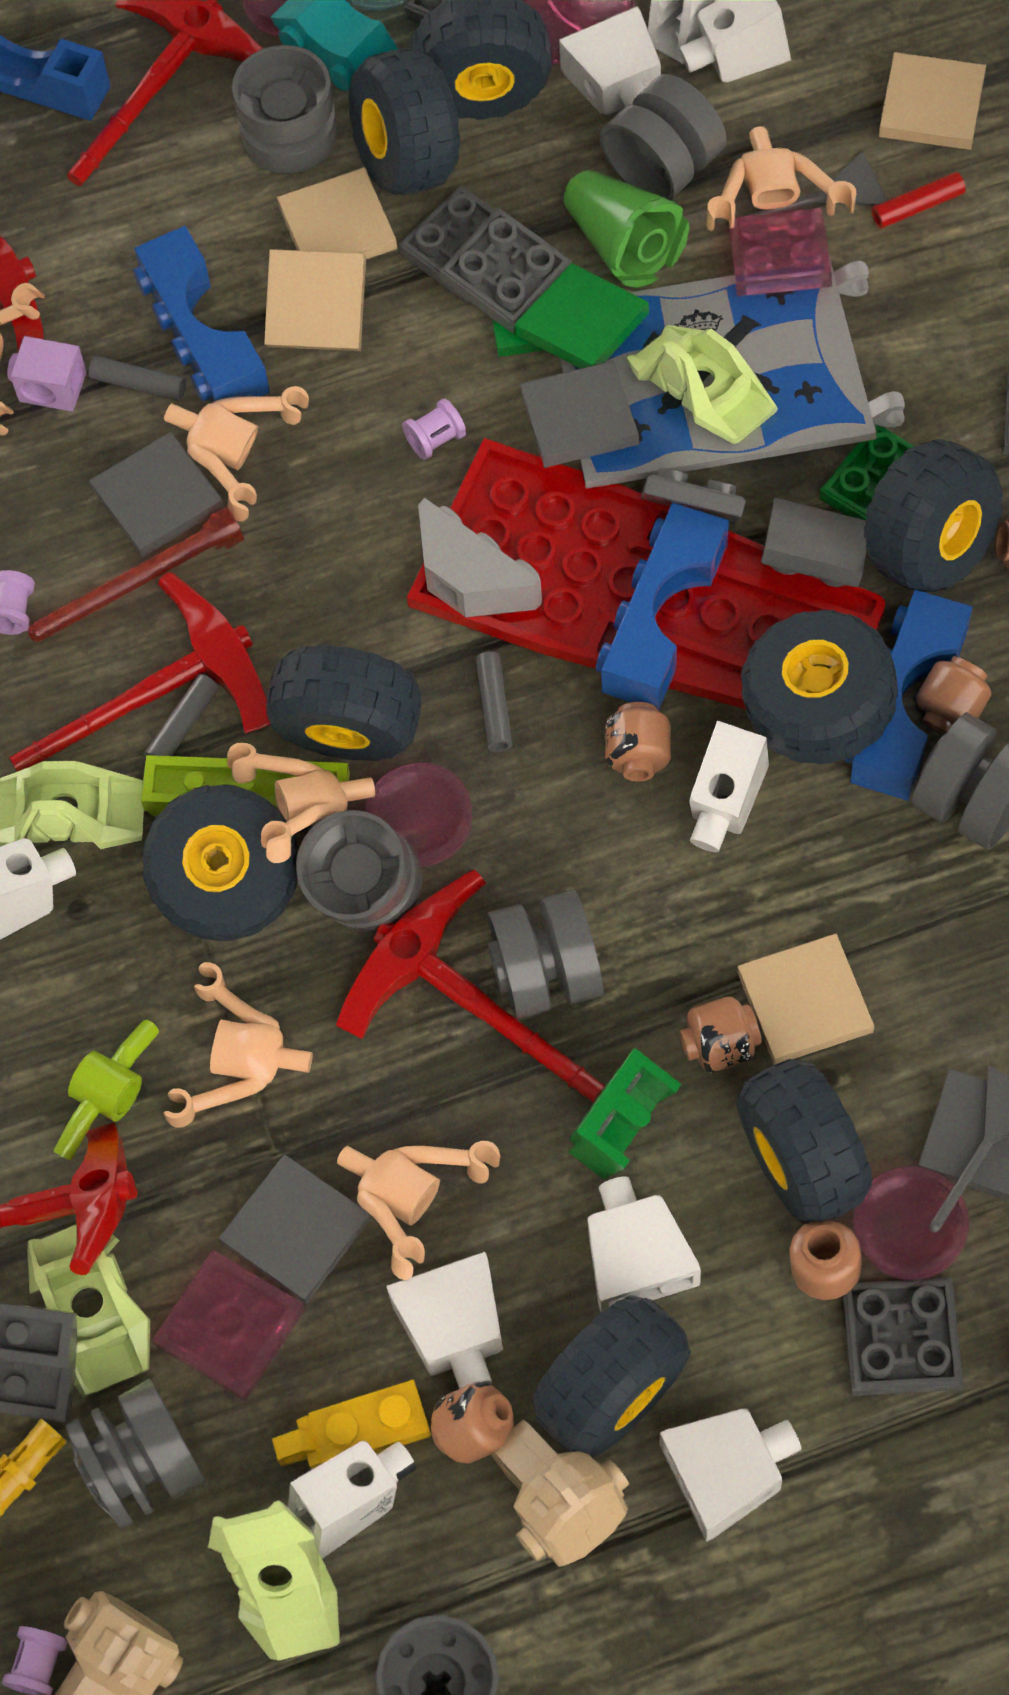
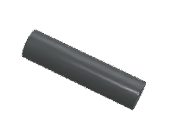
(137, 378)
(494, 701)
(183, 717)

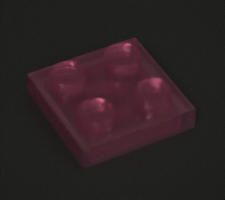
(780, 252)
(229, 1325)

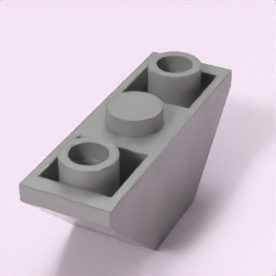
(471, 569)

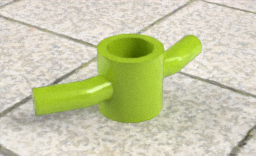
(104, 1087)

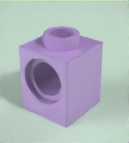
(47, 373)

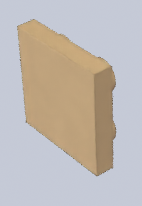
(932, 101)
(338, 217)
(315, 300)
(805, 999)

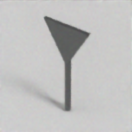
(858, 174)
(995, 1129)

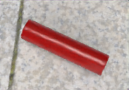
(918, 200)

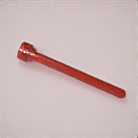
(217, 533)

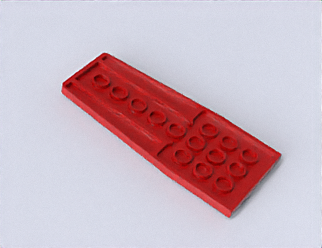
(586, 559)

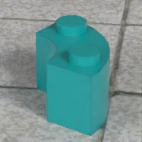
(333, 34)

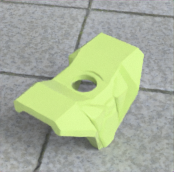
(730, 405)
(106, 813)
(116, 1339)
(286, 1617)

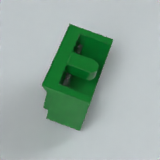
(620, 1113)

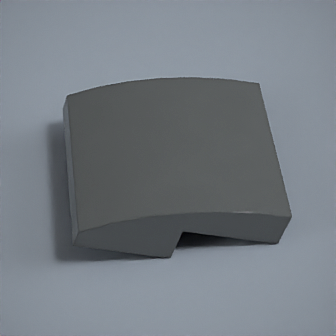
(37, 1361)

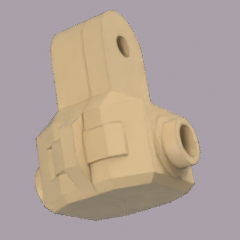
(563, 1498)
(117, 1650)

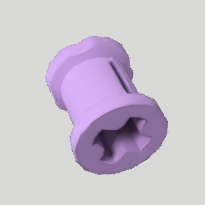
(434, 429)
(14, 592)
(34, 1661)

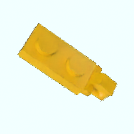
(377, 1418)

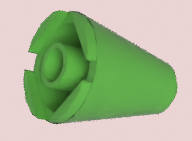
(627, 226)

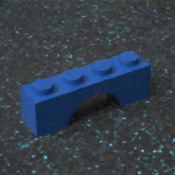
(63, 79)
(177, 279)
(683, 556)
(927, 633)

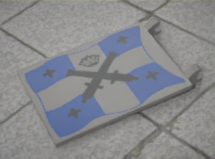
(792, 344)

